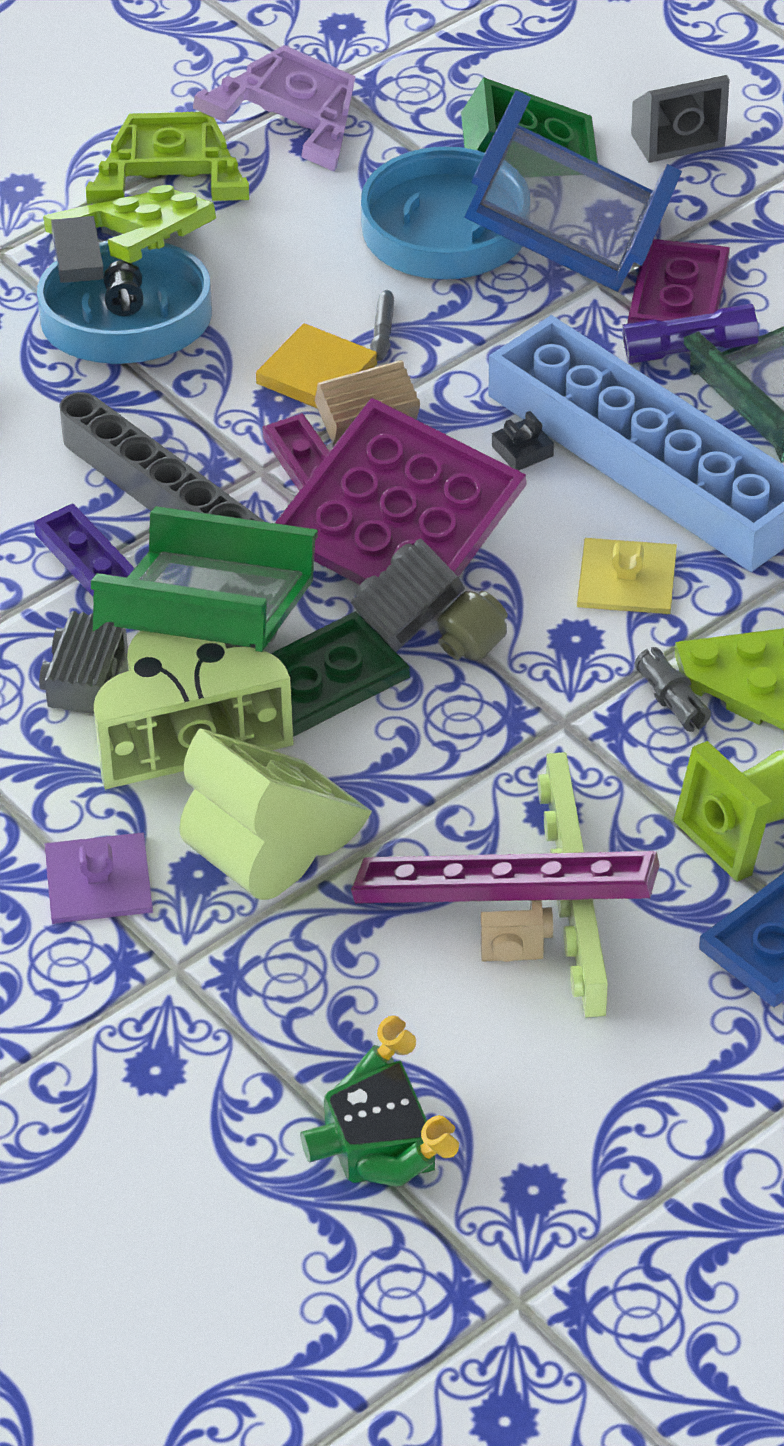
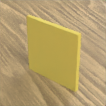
(627, 575)

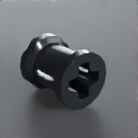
(123, 288)

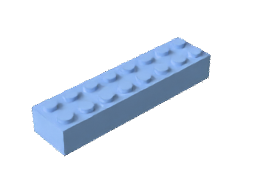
(645, 439)

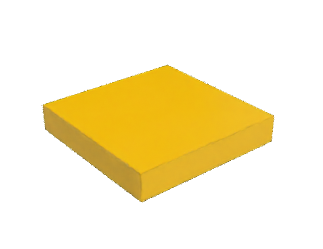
(311, 358)

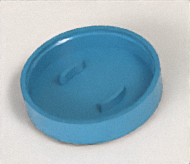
(417, 214)
(171, 317)

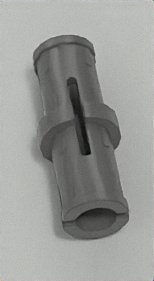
(672, 689)

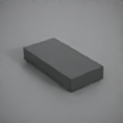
(77, 249)

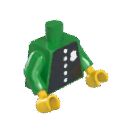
(377, 1118)

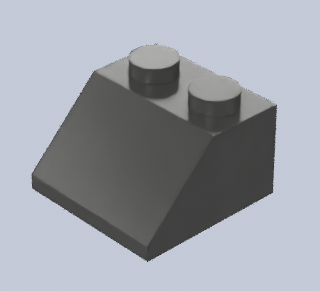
(681, 119)

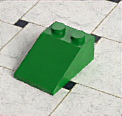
(546, 118)

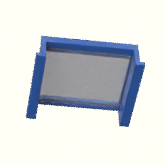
(566, 202)

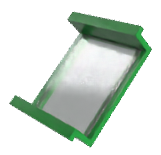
(210, 579)

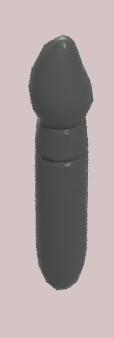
(383, 324)

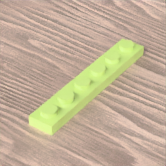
(582, 934)

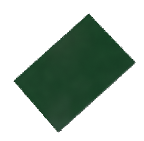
(338, 670)

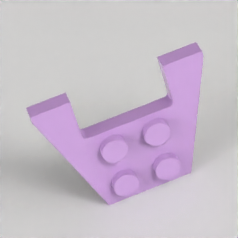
(295, 88)

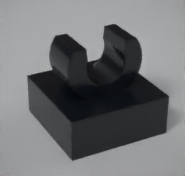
(523, 442)

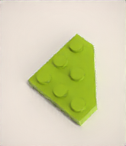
(739, 670)

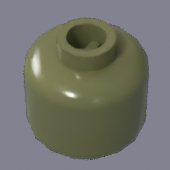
(472, 625)

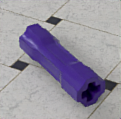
(723, 328)

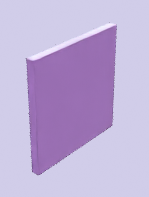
(98, 878)

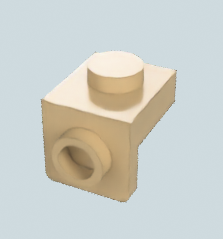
(516, 933)

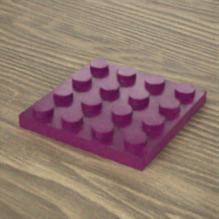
(396, 485)

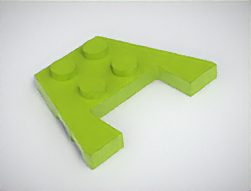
(168, 146)
(144, 219)

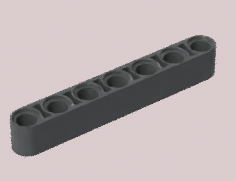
(138, 461)

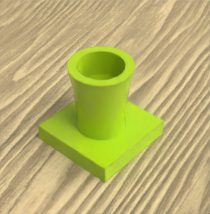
(730, 808)

